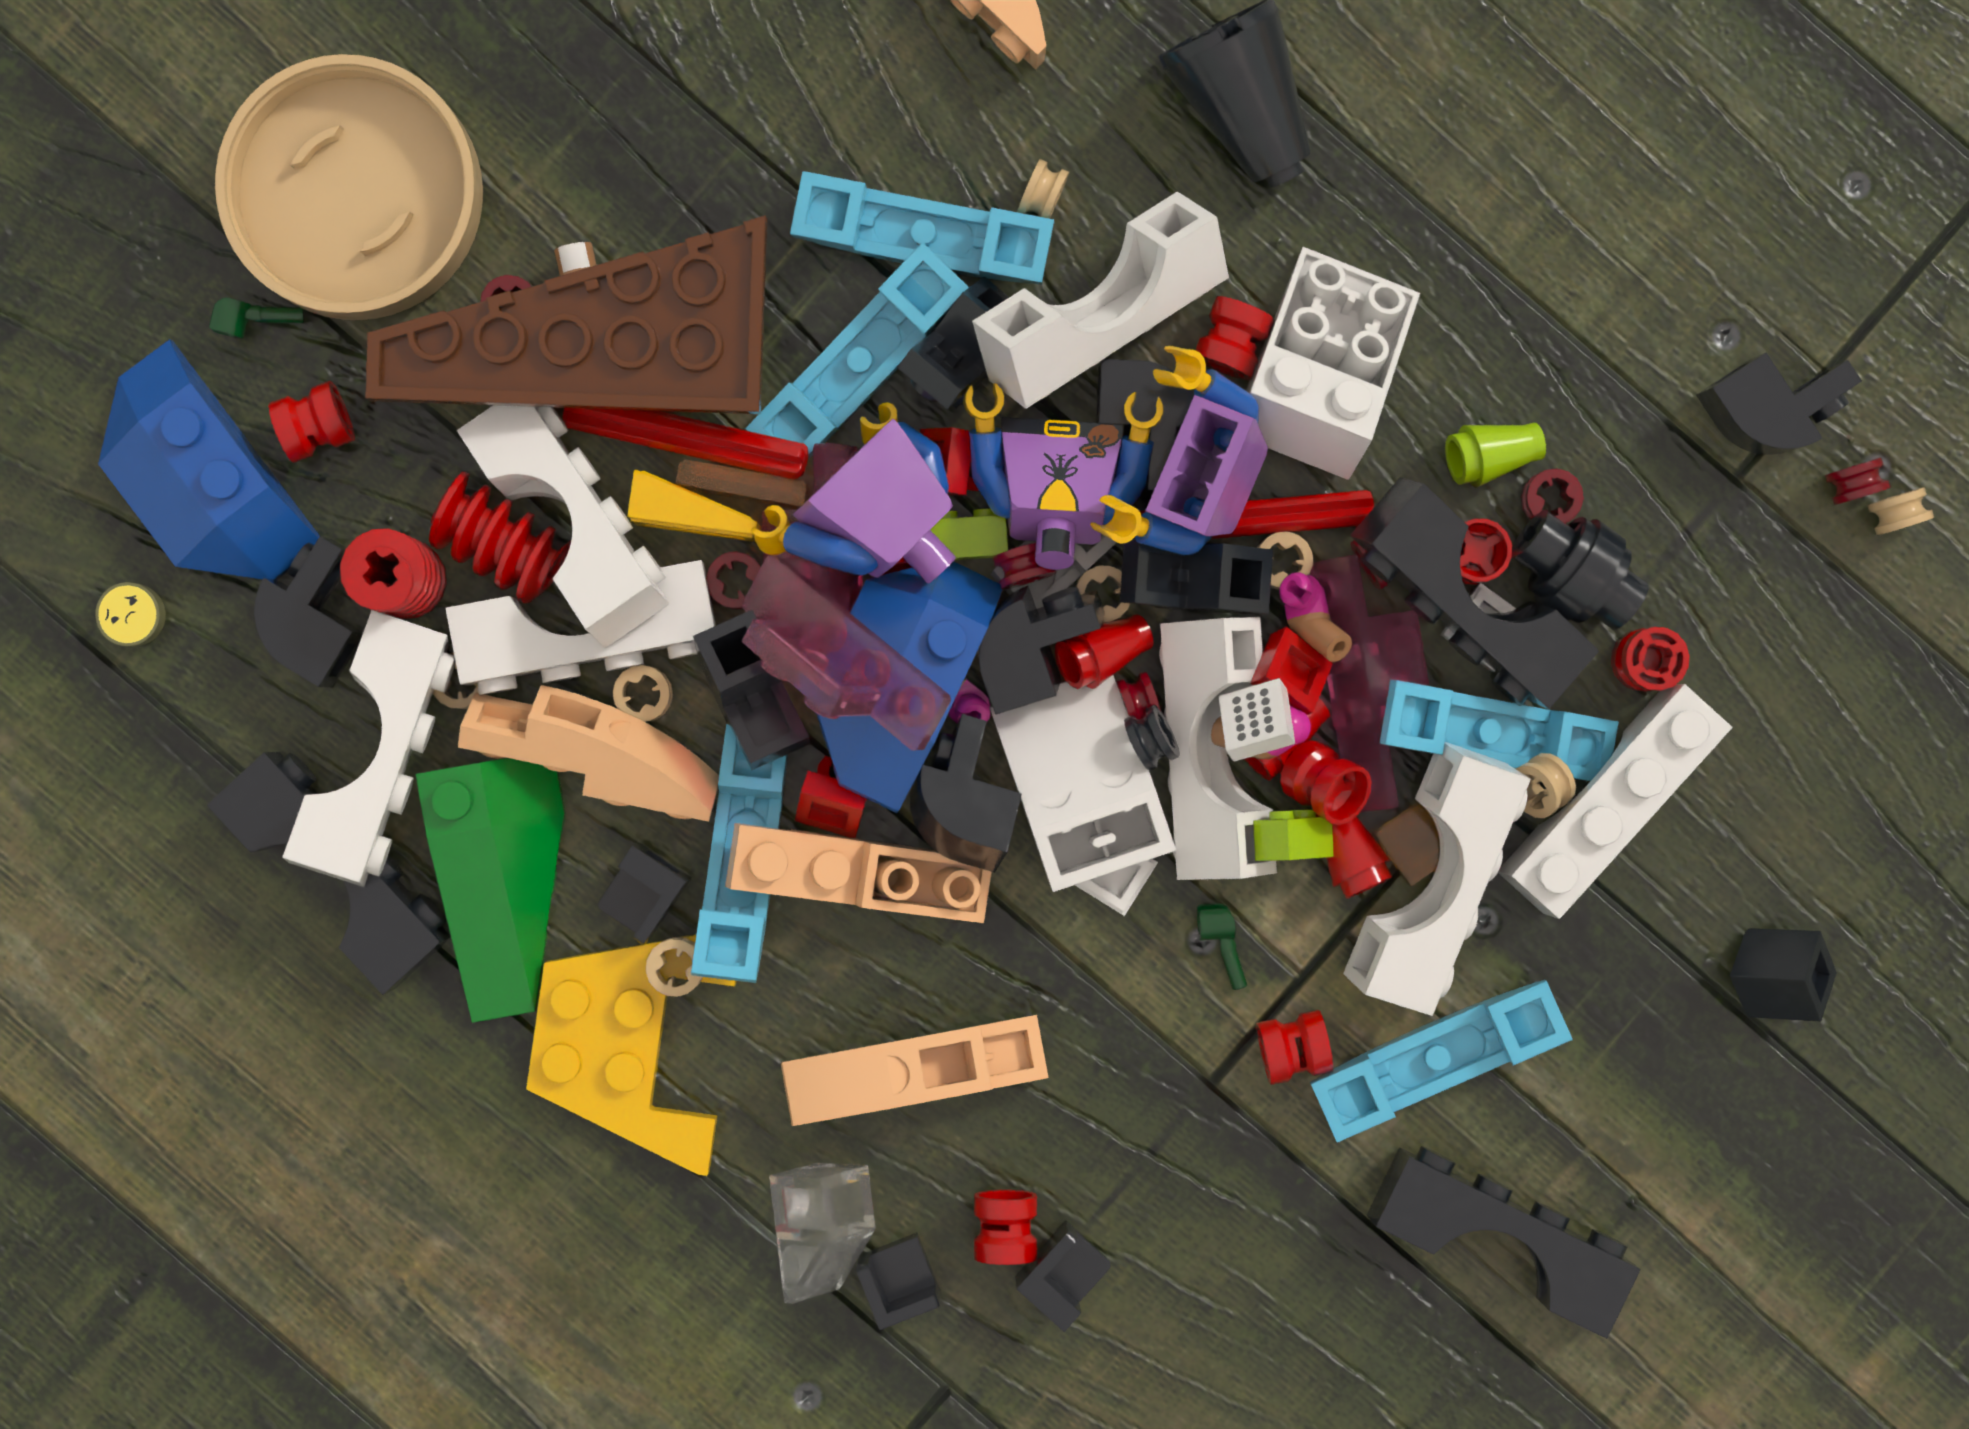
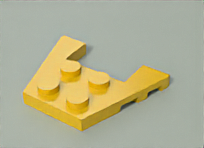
(602, 1048)

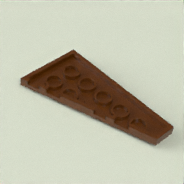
(623, 335)

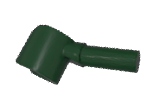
(232, 315)
(1217, 923)

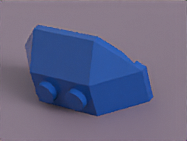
(197, 474)
(937, 632)

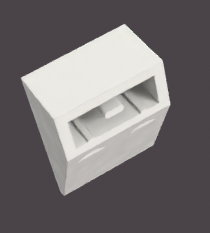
(1330, 362)
(1083, 784)

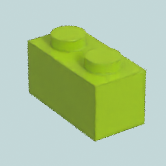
(973, 536)
(1292, 836)

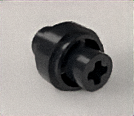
(1580, 569)

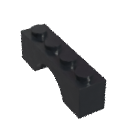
(1420, 545)
(387, 926)
(1574, 1274)

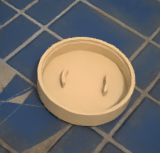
(349, 187)

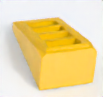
(674, 508)

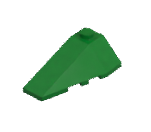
(495, 864)

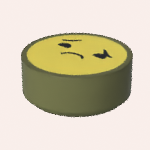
(130, 614)

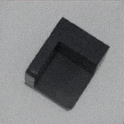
(643, 891)
(1783, 974)
(1062, 1275)
(898, 1281)

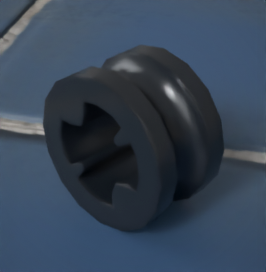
(1151, 737)

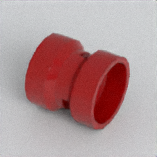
(1232, 341)
(311, 422)
(1487, 549)
(1637, 662)
(1316, 779)
(1281, 1052)
(1005, 1227)

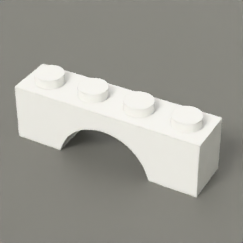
(1164, 264)
(602, 574)
(501, 641)
(1639, 777)
(1208, 804)
(344, 828)
(1412, 951)

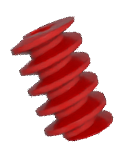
(496, 540)
(368, 574)

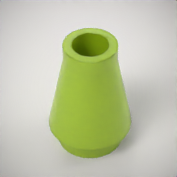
(1490, 451)

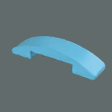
(893, 225)
(864, 353)
(1429, 716)
(735, 920)
(1439, 1057)

